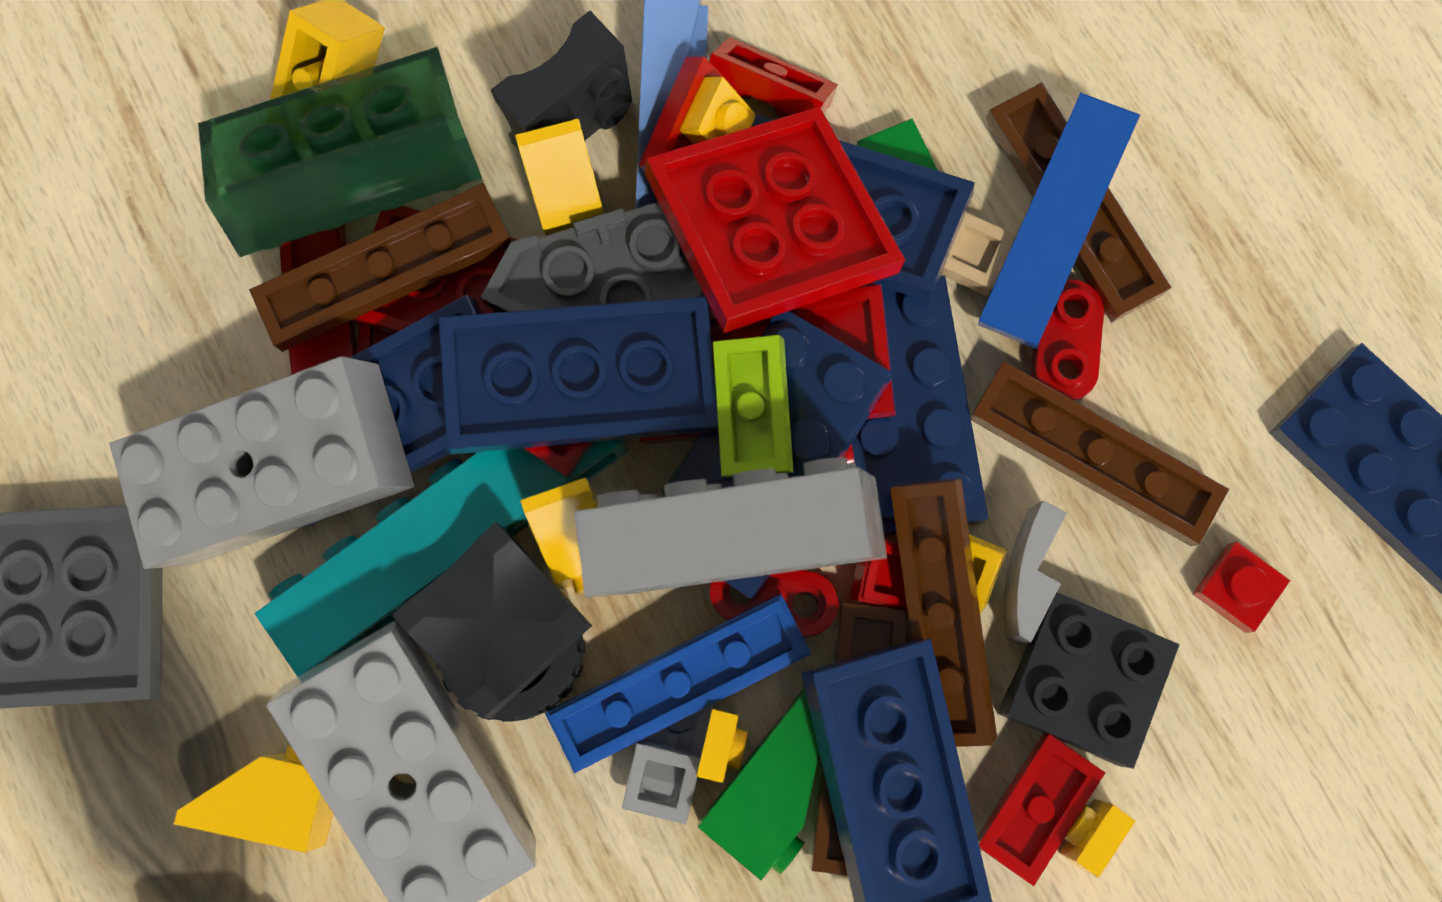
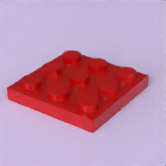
(772, 218)

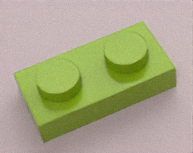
(752, 405)

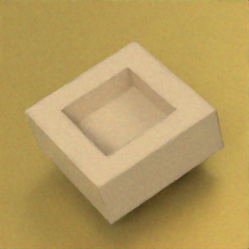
(978, 254)

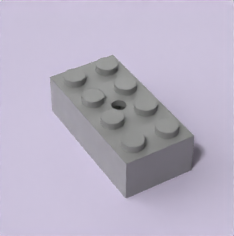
(261, 463)
(730, 532)
(384, 715)

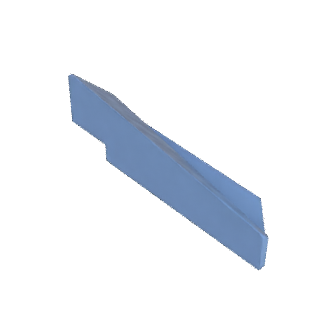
(669, 35)

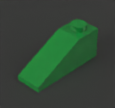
(769, 796)

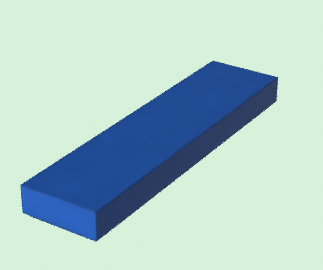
(1058, 220)
(678, 683)

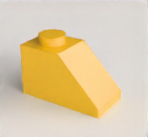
(325, 44)
(560, 175)
(554, 527)
(265, 804)

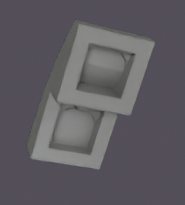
(1026, 589)
(667, 769)

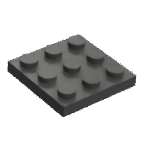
(76, 609)

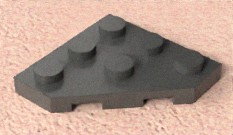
(595, 263)

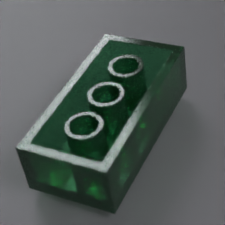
(335, 152)

